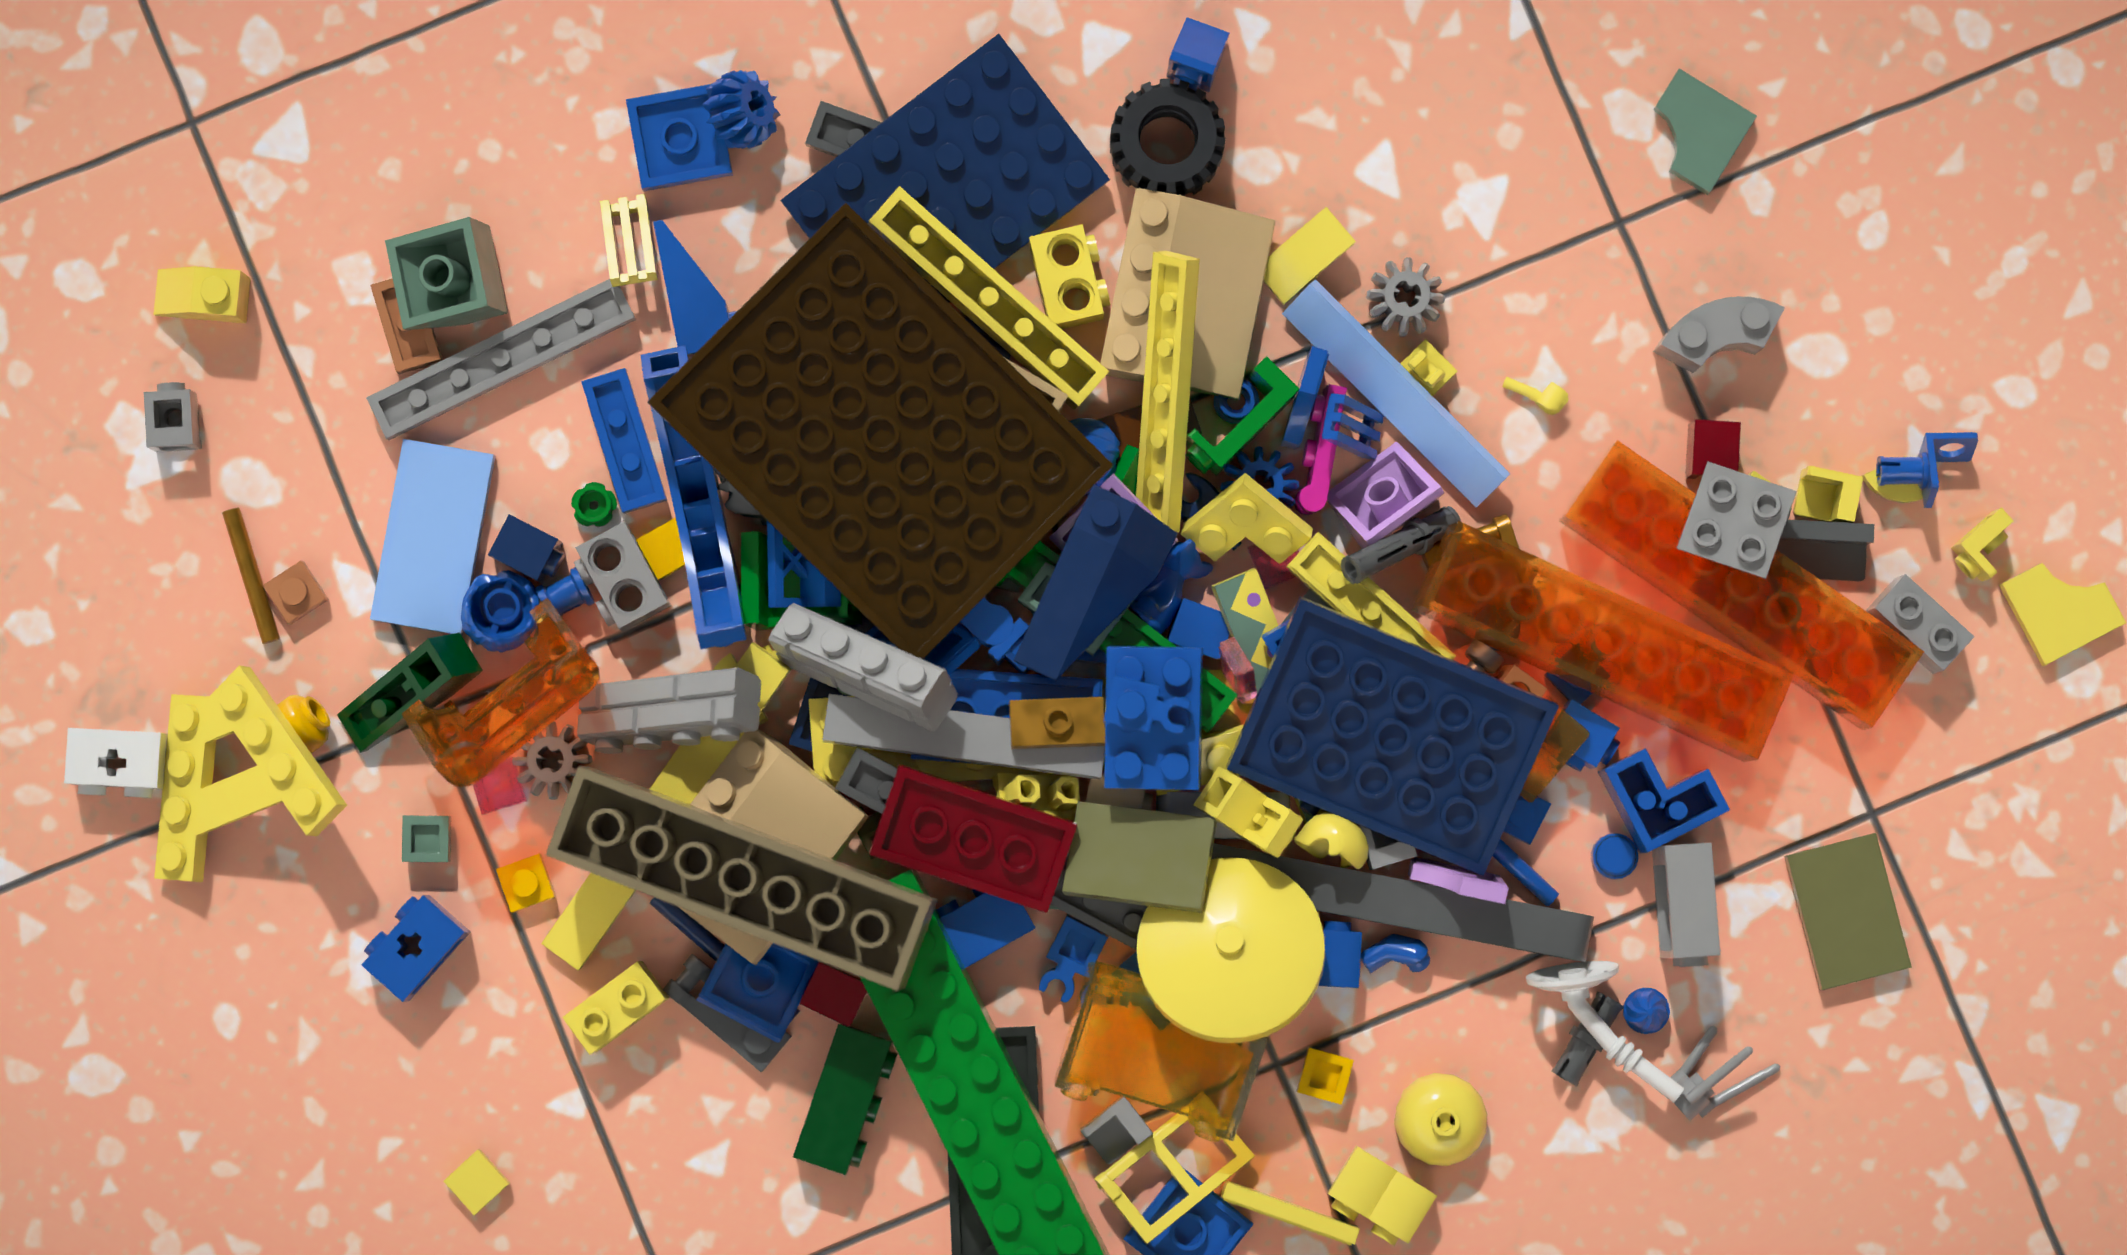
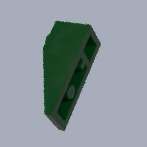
(428, 673)

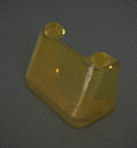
(1133, 1051)

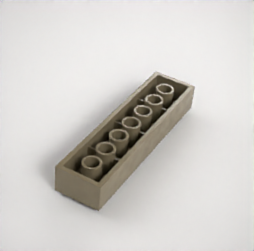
(741, 877)

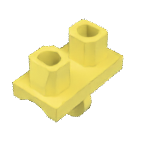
(1046, 793)

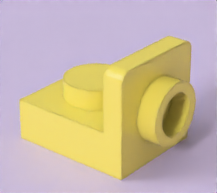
(1987, 536)

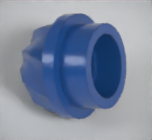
(1646, 1010)

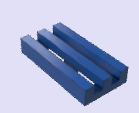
(1365, 429)

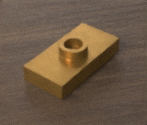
(1057, 723)

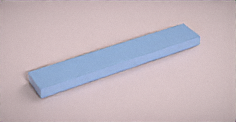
(1396, 393)

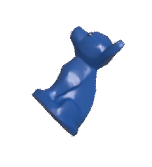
(1162, 598)

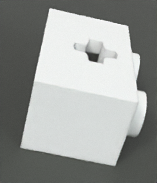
(89, 754)

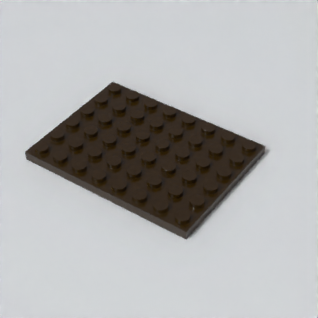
(880, 434)

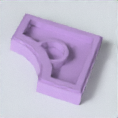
(1458, 879)

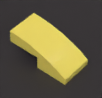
(1306, 255)

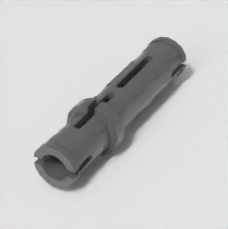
(1414, 538)

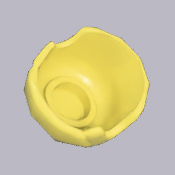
(1334, 836)

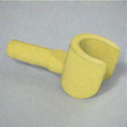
(1549, 400)

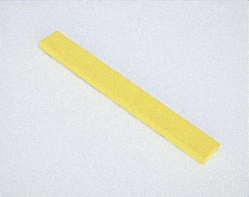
(683, 777)

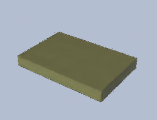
(1140, 857)
(1847, 911)

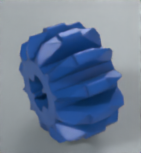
(741, 109)
(1266, 469)

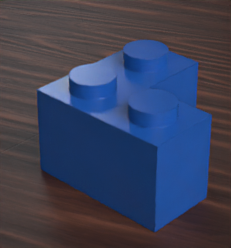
(1657, 812)

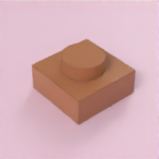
(295, 592)

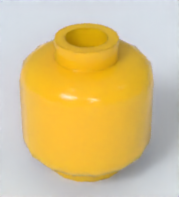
(307, 719)

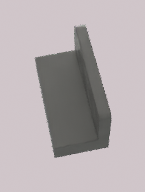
(1828, 548)

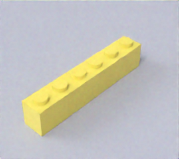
(987, 297)

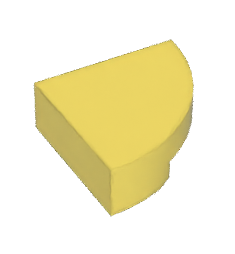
(1897, 492)

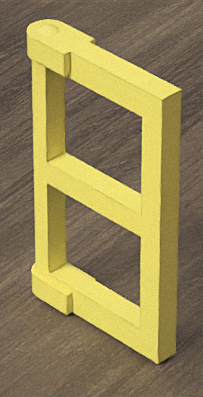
(1106, 1182)

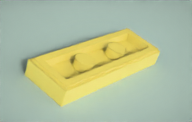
(1289, 1213)

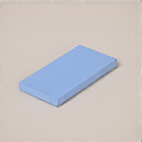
(432, 536)

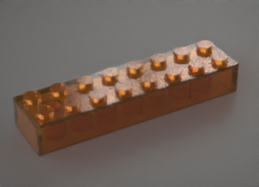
(1786, 619)
(1602, 642)

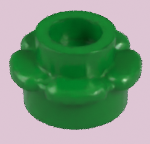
(606, 505)

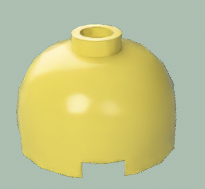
(1434, 1098)

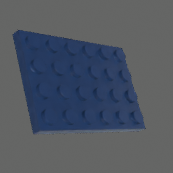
(973, 151)
(1391, 736)

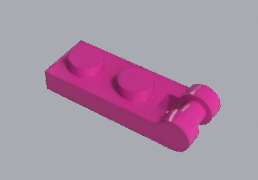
(1319, 457)

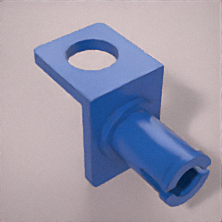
(1923, 469)

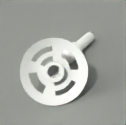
(1574, 983)

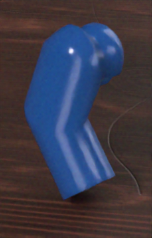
(1398, 949)

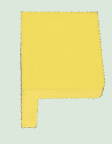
(1827, 495)

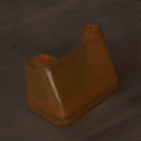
(478, 741)

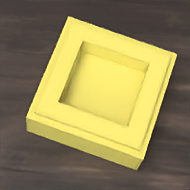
(476, 1182)

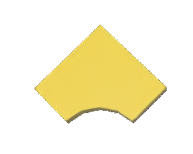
(2059, 615)

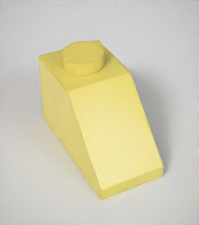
(202, 294)

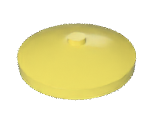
(1240, 962)

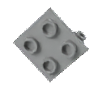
(1736, 520)

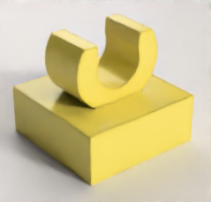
(1429, 367)

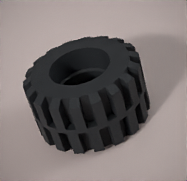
(1173, 102)

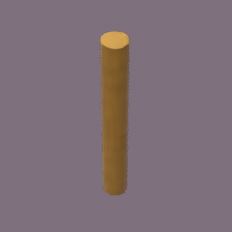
(250, 575)

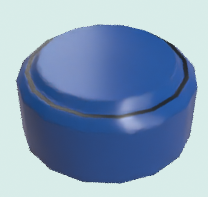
(1614, 856)

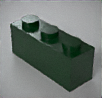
(845, 1100)

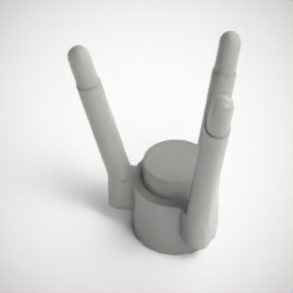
(1697, 1091)

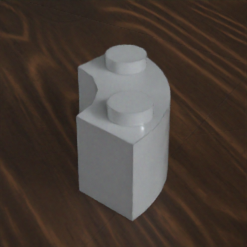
(1717, 327)

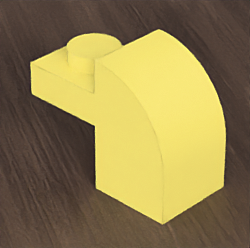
(1248, 812)

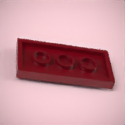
(973, 838)

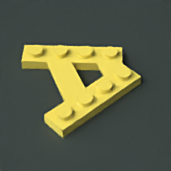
(196, 806)

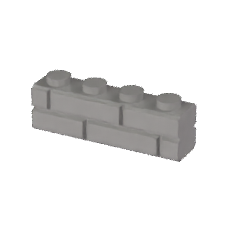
(863, 667)
(670, 708)

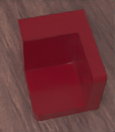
(1713, 443)
(834, 994)

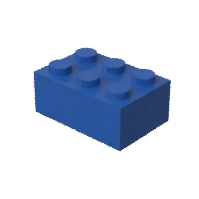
(1157, 757)

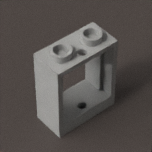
(1686, 903)

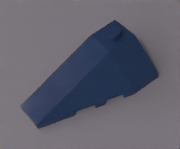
(1101, 570)

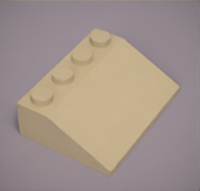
(1230, 282)
(782, 797)

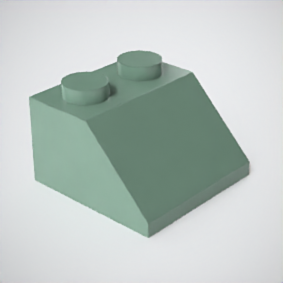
(446, 275)

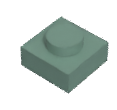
(426, 838)

